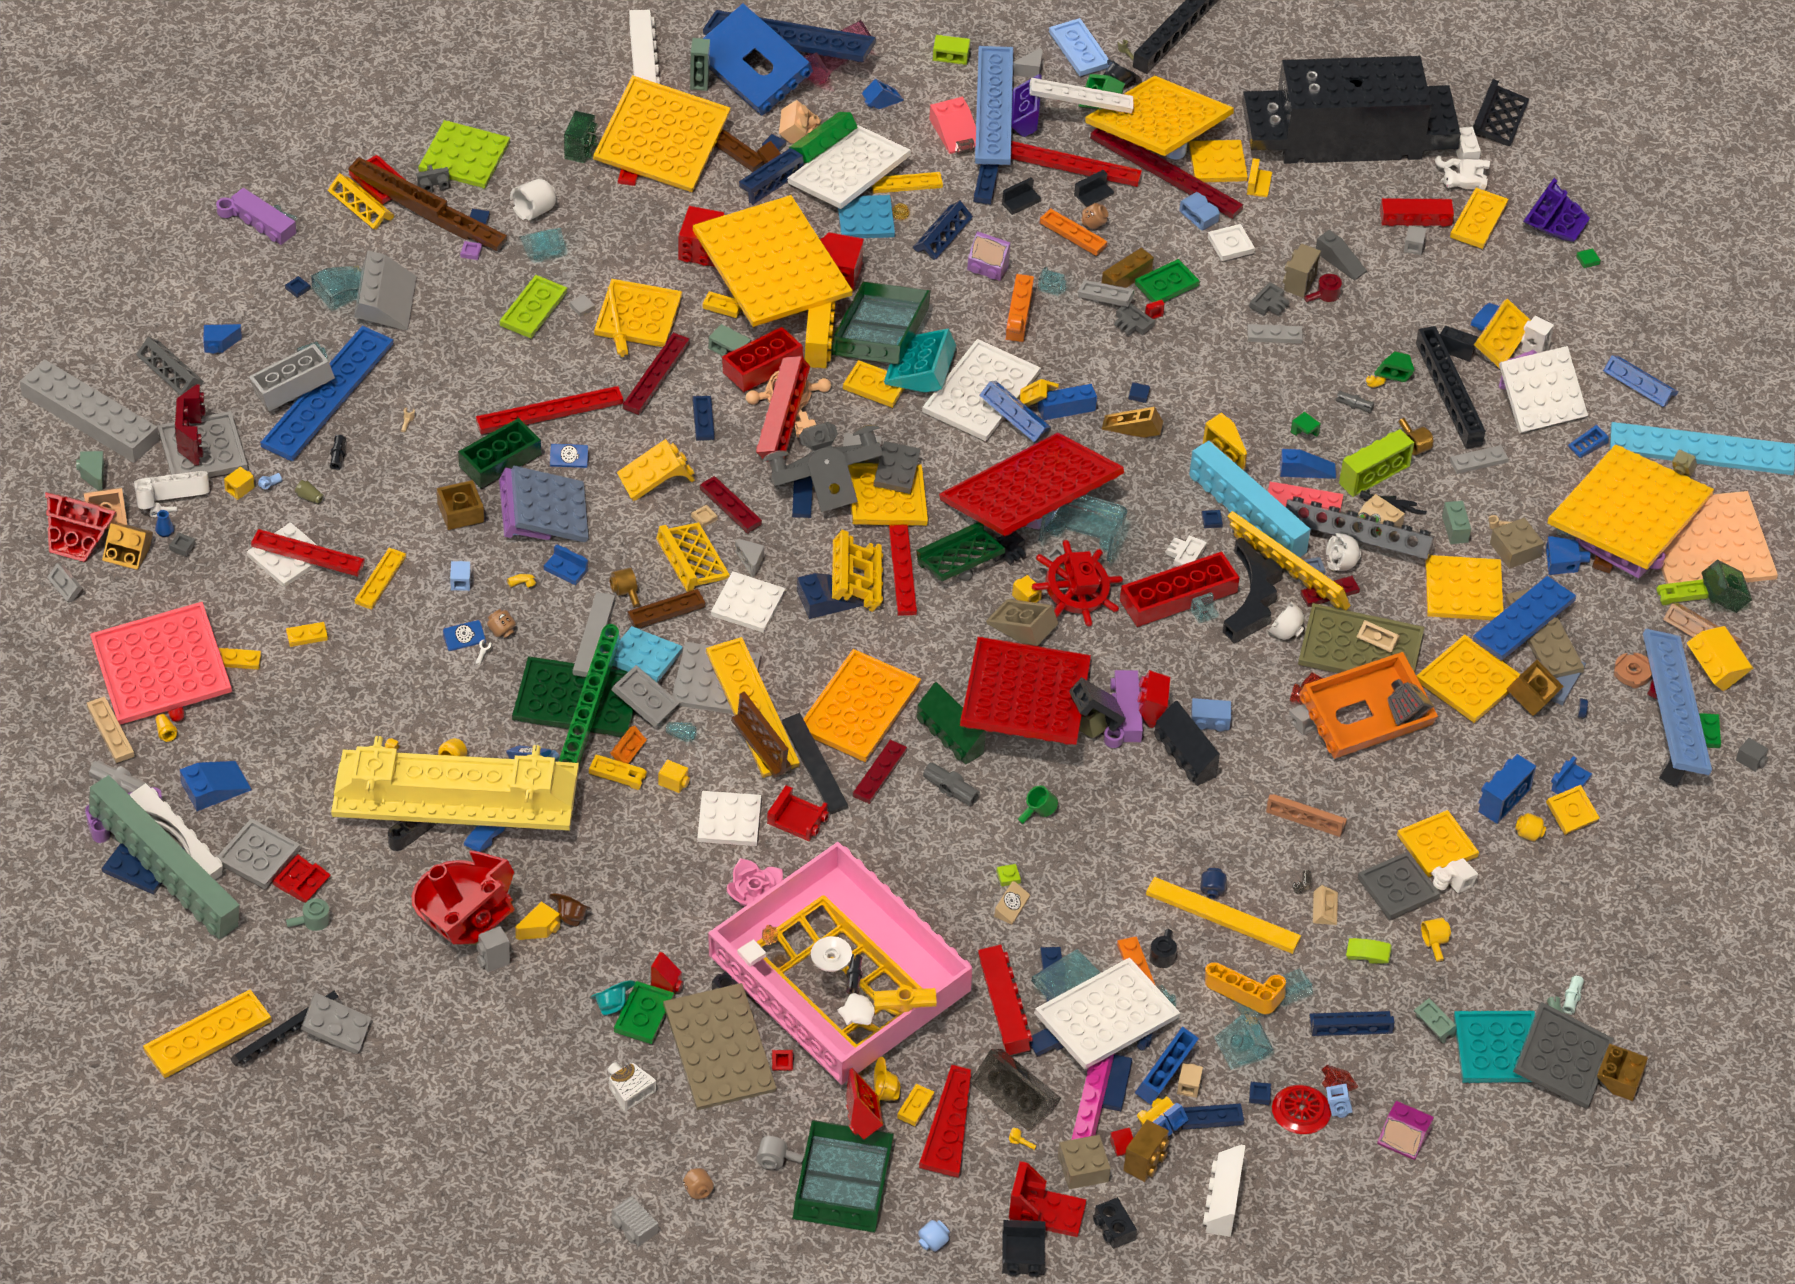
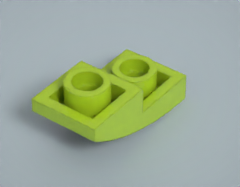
(1369, 950)

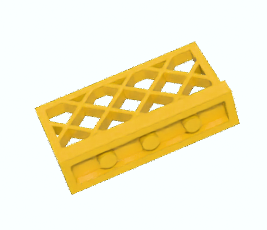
(679, 558)

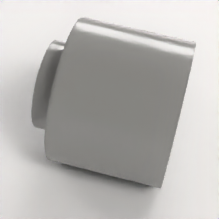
(773, 1151)

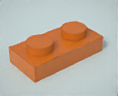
(628, 745)

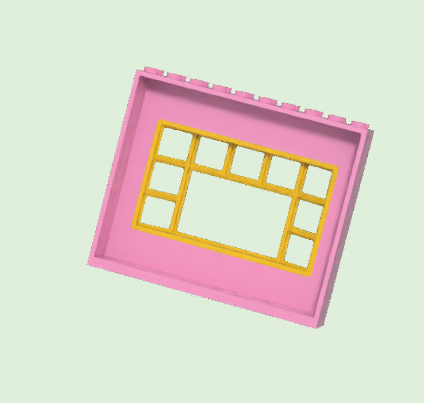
(878, 927)

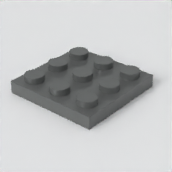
(1398, 885)

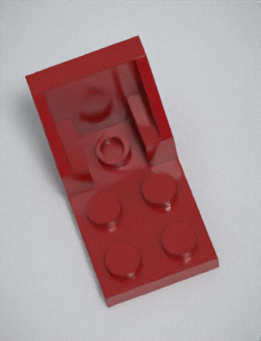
(1033, 1203)

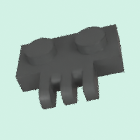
(1269, 299)
(1133, 319)

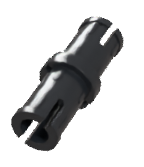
(337, 452)
(854, 974)

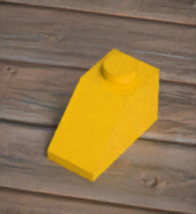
(538, 923)

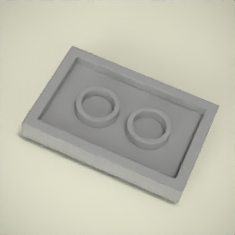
(645, 696)
(336, 1023)

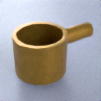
(1421, 437)
(623, 583)

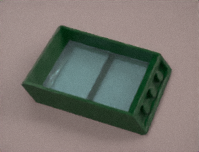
(881, 322)
(842, 1177)

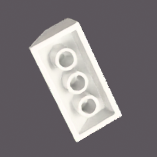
(1224, 1191)

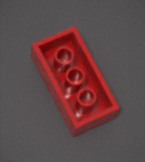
(760, 358)

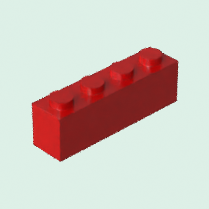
(1416, 212)

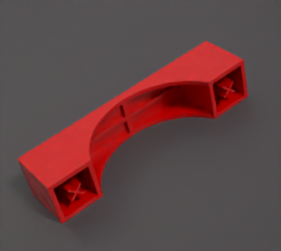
(843, 249)

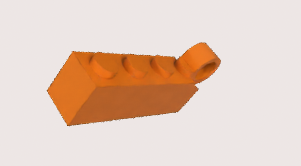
(1019, 307)

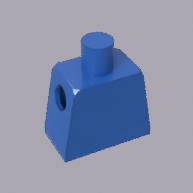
(1564, 555)

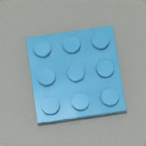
(646, 651)

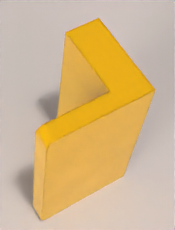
(1259, 180)
(1036, 391)

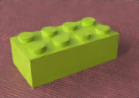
(1376, 462)

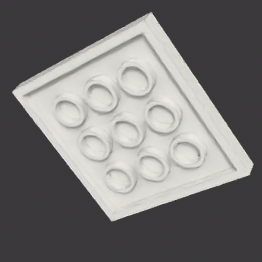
(1543, 389)

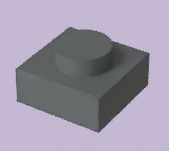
(182, 544)

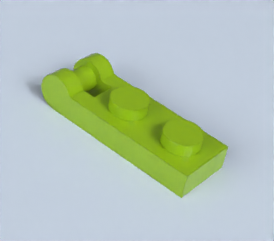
(1682, 591)

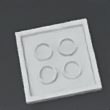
(280, 567)
(748, 602)
(729, 818)

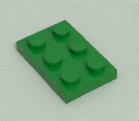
(1167, 282)
(643, 1012)

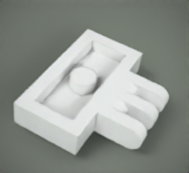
(1185, 551)

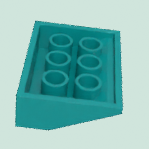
(924, 362)

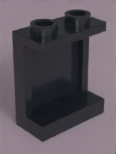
(1090, 696)
(1023, 1247)

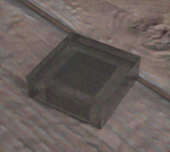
(964, 147)

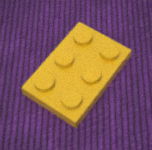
(869, 383)

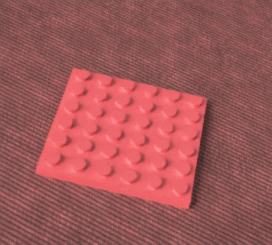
(160, 663)

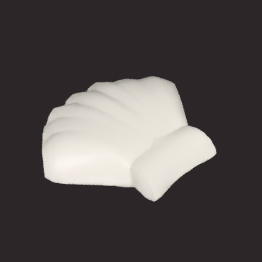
(857, 1010)

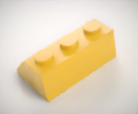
(1720, 656)

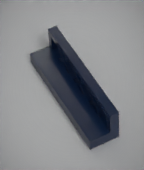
(772, 173)
(950, 214)
(1349, 1024)

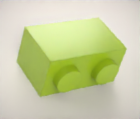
(951, 49)

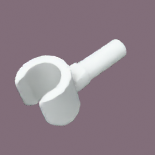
(154, 510)
(483, 651)

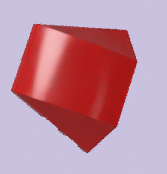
(75, 525)

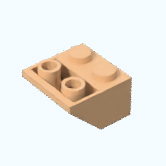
(797, 122)

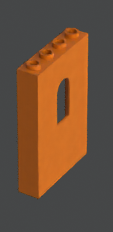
(1367, 683)

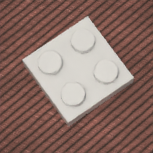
(1231, 242)

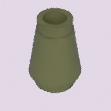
(309, 492)

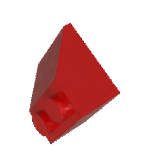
(1153, 696)

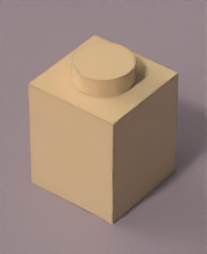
(1189, 1080)

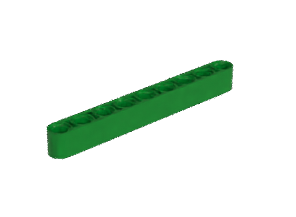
(590, 692)

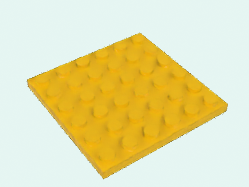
(1161, 116)
(662, 133)

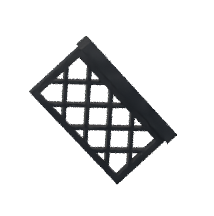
(1488, 105)

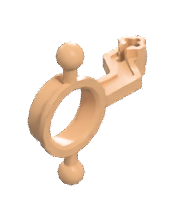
(801, 420)

